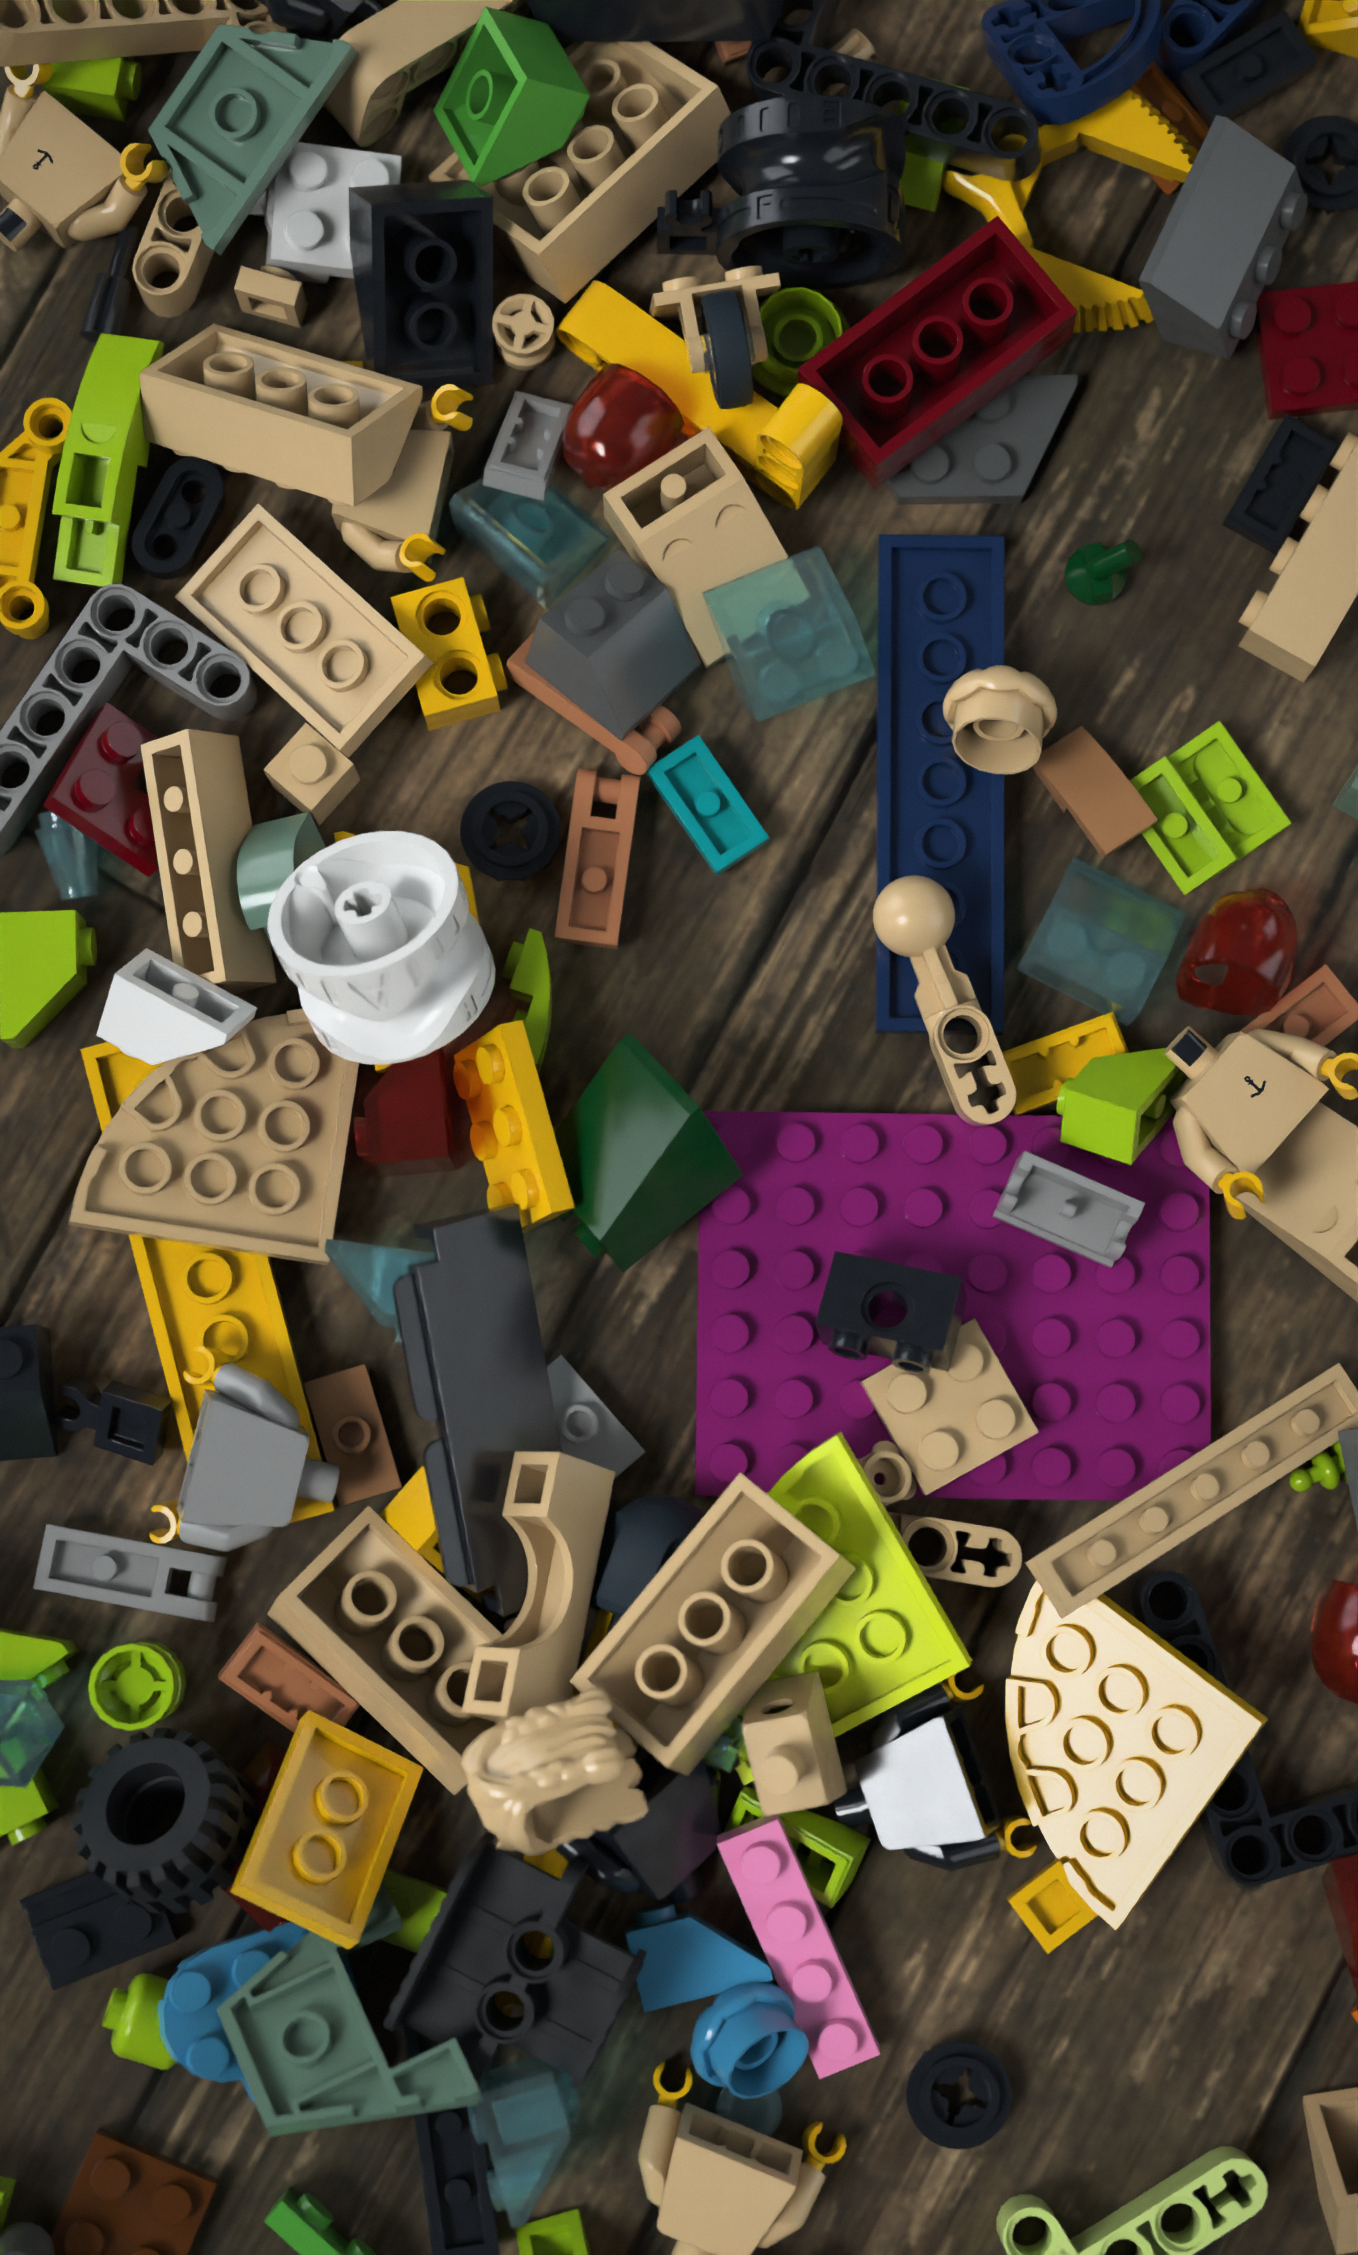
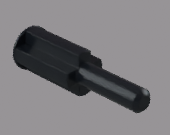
(111, 290)

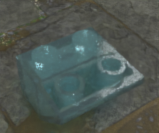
(527, 2125)

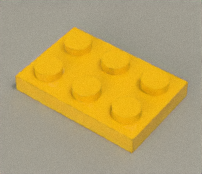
(512, 1125)
(328, 1830)

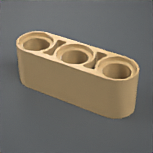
(173, 251)

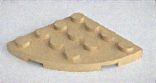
(229, 1147)

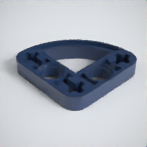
(1036, 28)

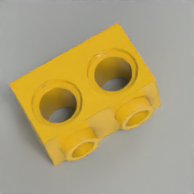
(451, 652)

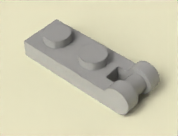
(127, 1572)

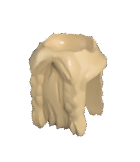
(554, 1775)

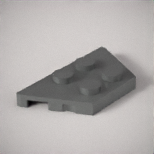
(992, 451)

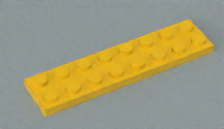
(206, 1295)

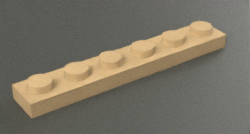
(1196, 1492)

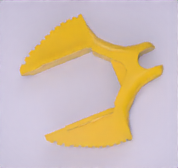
(1121, 131)

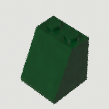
(638, 1157)

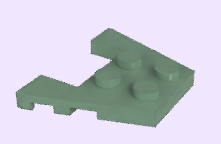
(314, 2051)

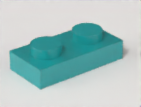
(707, 805)

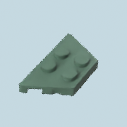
(242, 118)

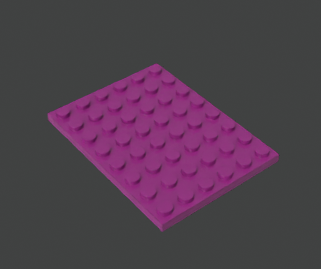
(1095, 1352)

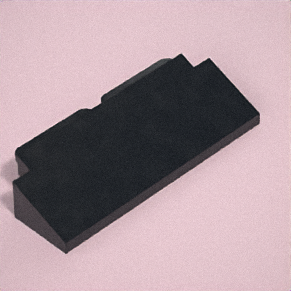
(485, 1383)

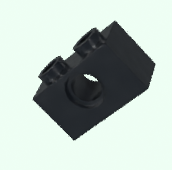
(865, 1286)

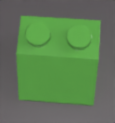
(509, 96)

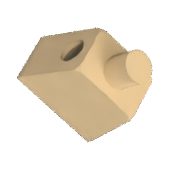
(792, 1750)

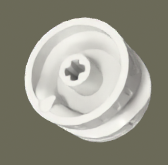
(382, 947)

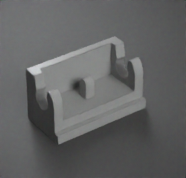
(1067, 1209)

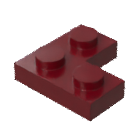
(99, 793)

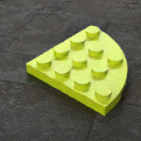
(884, 1626)

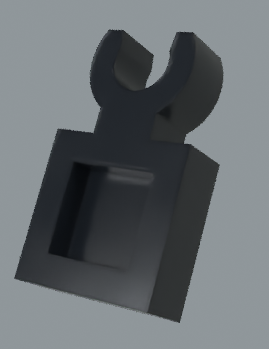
(687, 225)
(124, 1417)

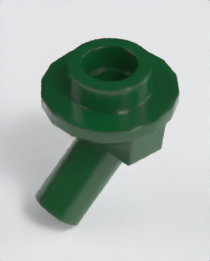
(1098, 572)

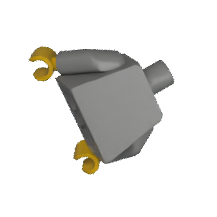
(242, 1462)

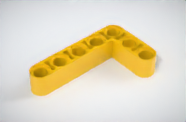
(773, 447)

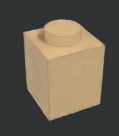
(312, 774)

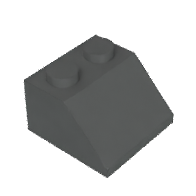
(615, 645)

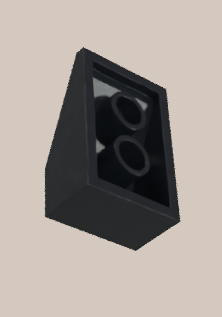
(425, 280)

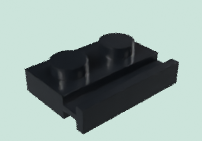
(90, 1928)

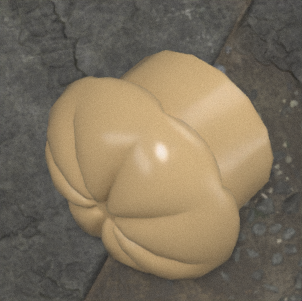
(999, 718)

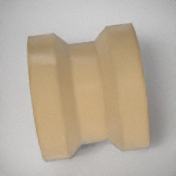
(524, 317)

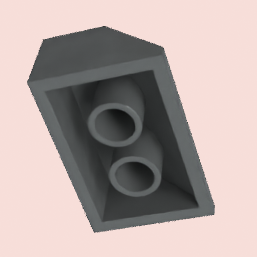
(1222, 241)

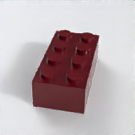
(940, 350)

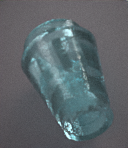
(69, 857)

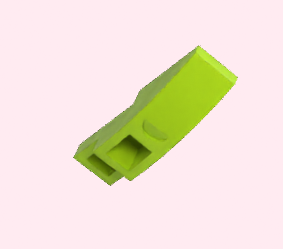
(102, 461)

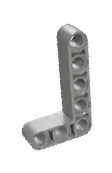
(117, 655)

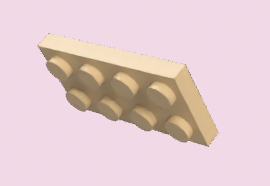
(304, 630)

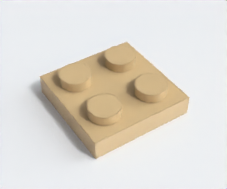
(951, 1418)

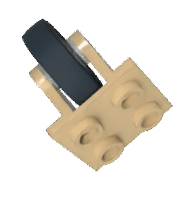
(726, 345)

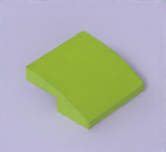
(1207, 808)

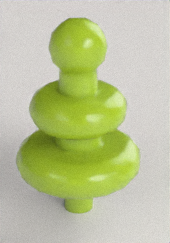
(1324, 1470)

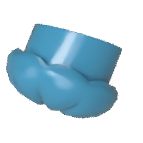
(749, 2040)

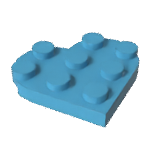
(205, 1981)

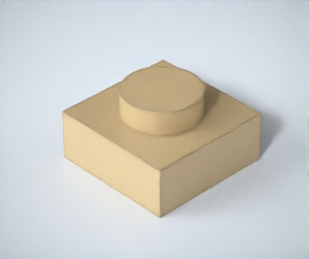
(271, 295)

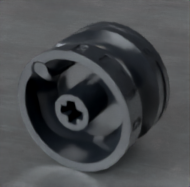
(813, 191)

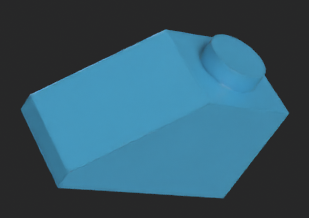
(689, 1957)

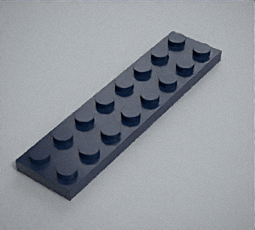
(933, 811)

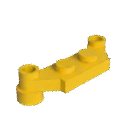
(24, 493)

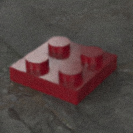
(1309, 349)

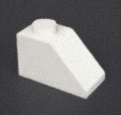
(168, 1012)

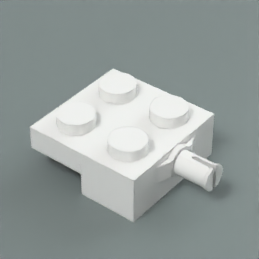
(310, 208)

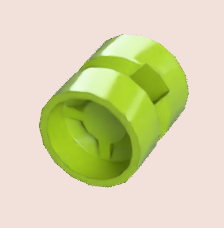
(137, 1685)

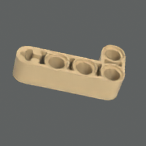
(400, 52)

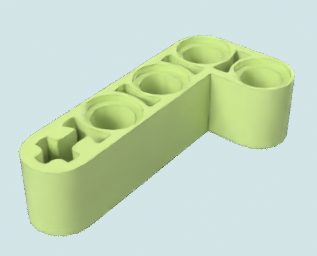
(1142, 2216)

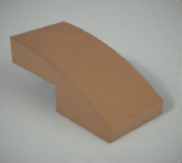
(1094, 791)

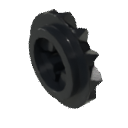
(1307, 147)
(510, 802)
(972, 2122)

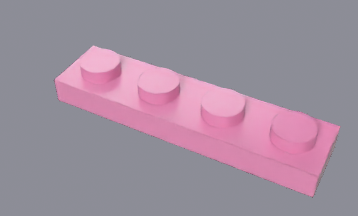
(798, 1944)

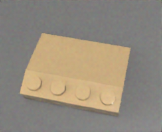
(641, 134)

